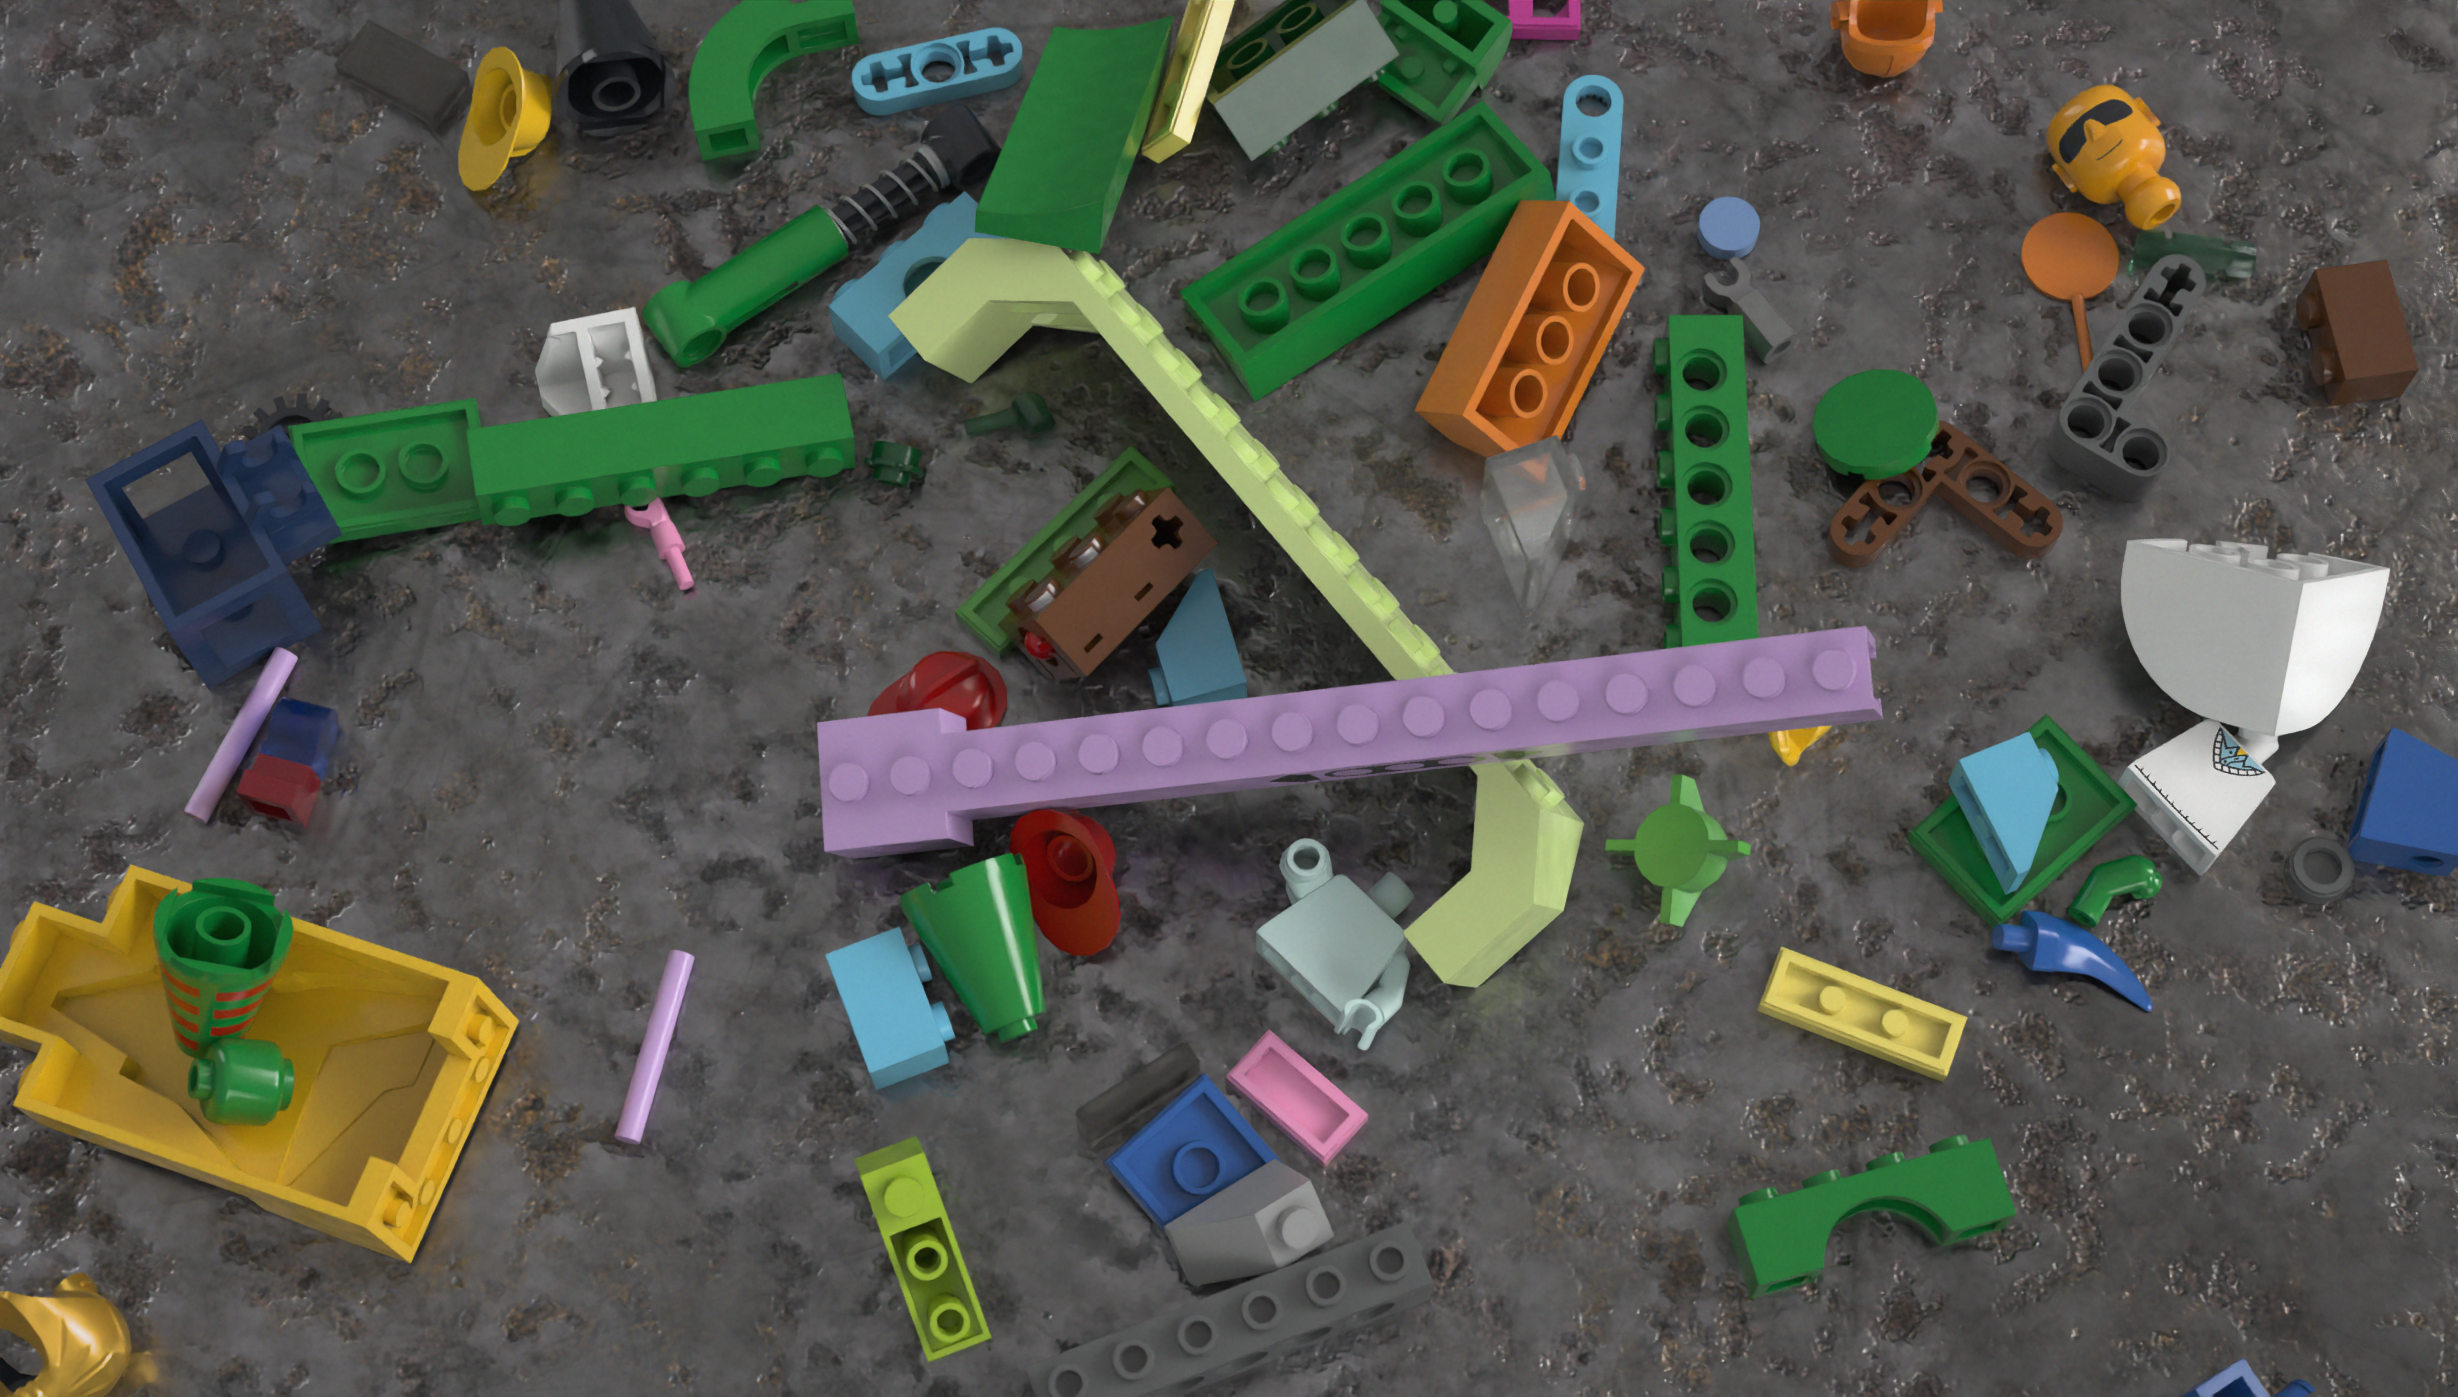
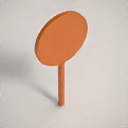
(2071, 262)

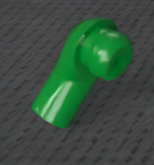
(2111, 879)

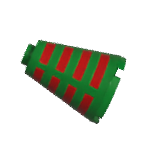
(218, 958)

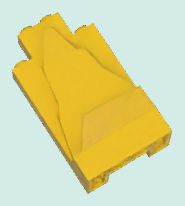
(378, 1040)

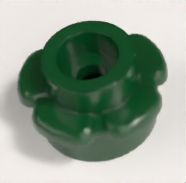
(895, 463)

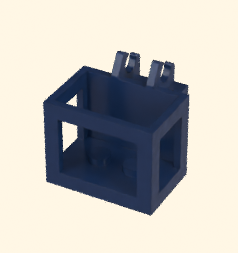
(224, 550)

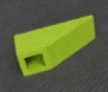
(922, 1248)

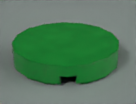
(1876, 423)

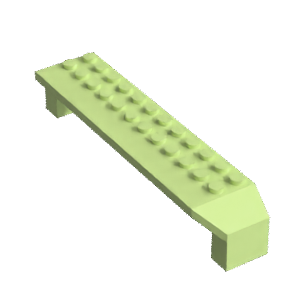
(1522, 824)

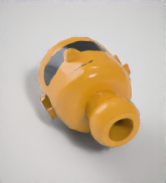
(2112, 153)

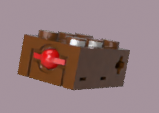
(1106, 582)

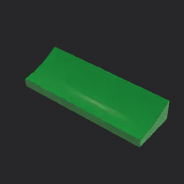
(1076, 136)
(1367, 250)

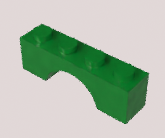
(1949, 1193)

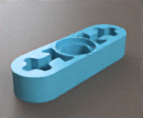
(950, 49)

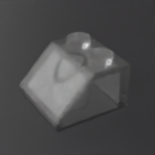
(1530, 514)

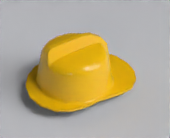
(505, 117)

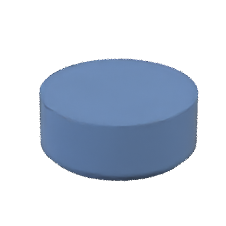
(1728, 228)

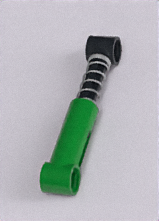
(697, 315)

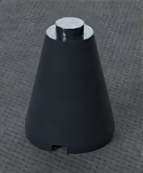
(608, 68)

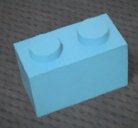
(889, 1007)

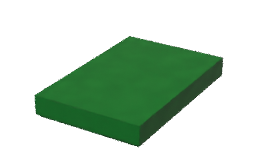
(393, 468)
(2082, 814)

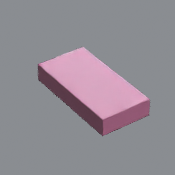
(1296, 1098)

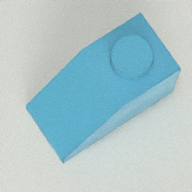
(1197, 651)
(2007, 803)

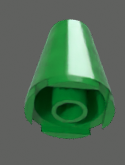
(984, 942)

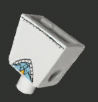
(2200, 789)

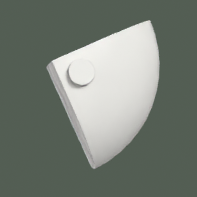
(2250, 633)

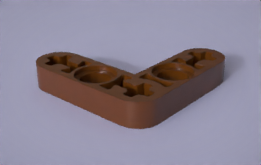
(1947, 478)

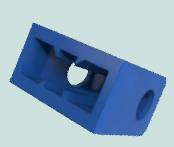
(2407, 808)

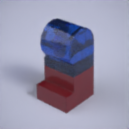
(290, 762)

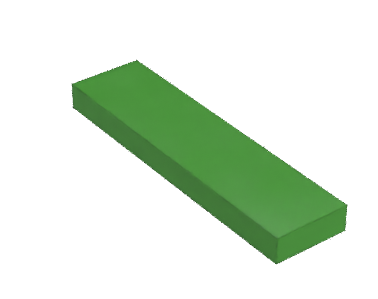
(987, 605)

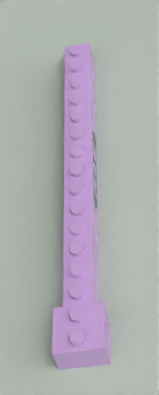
(923, 777)

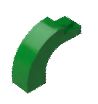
(744, 51)

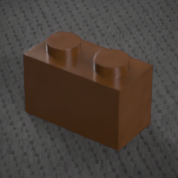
(2356, 333)

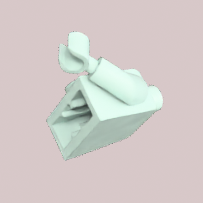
(1339, 941)

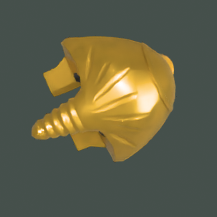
(76, 1335)

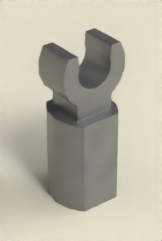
(1762, 323)

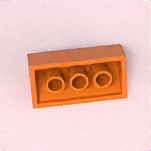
(1531, 331)

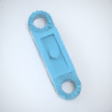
(1591, 151)

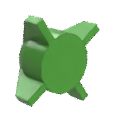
(1680, 850)

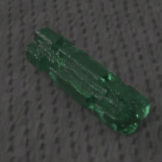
(2209, 252)

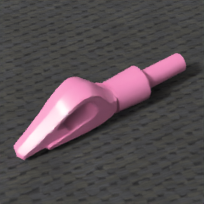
(665, 537)

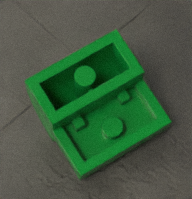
(1443, 52)

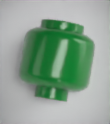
(241, 1081)

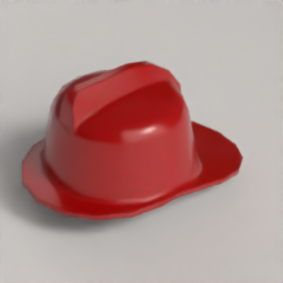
(949, 682)
(1069, 878)

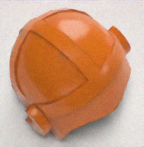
(1884, 34)

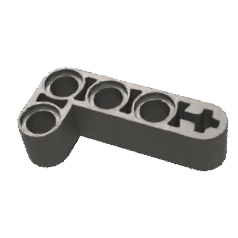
(2131, 367)

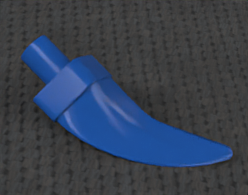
(2058, 945)

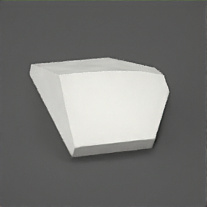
(595, 364)

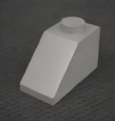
(1250, 1227)

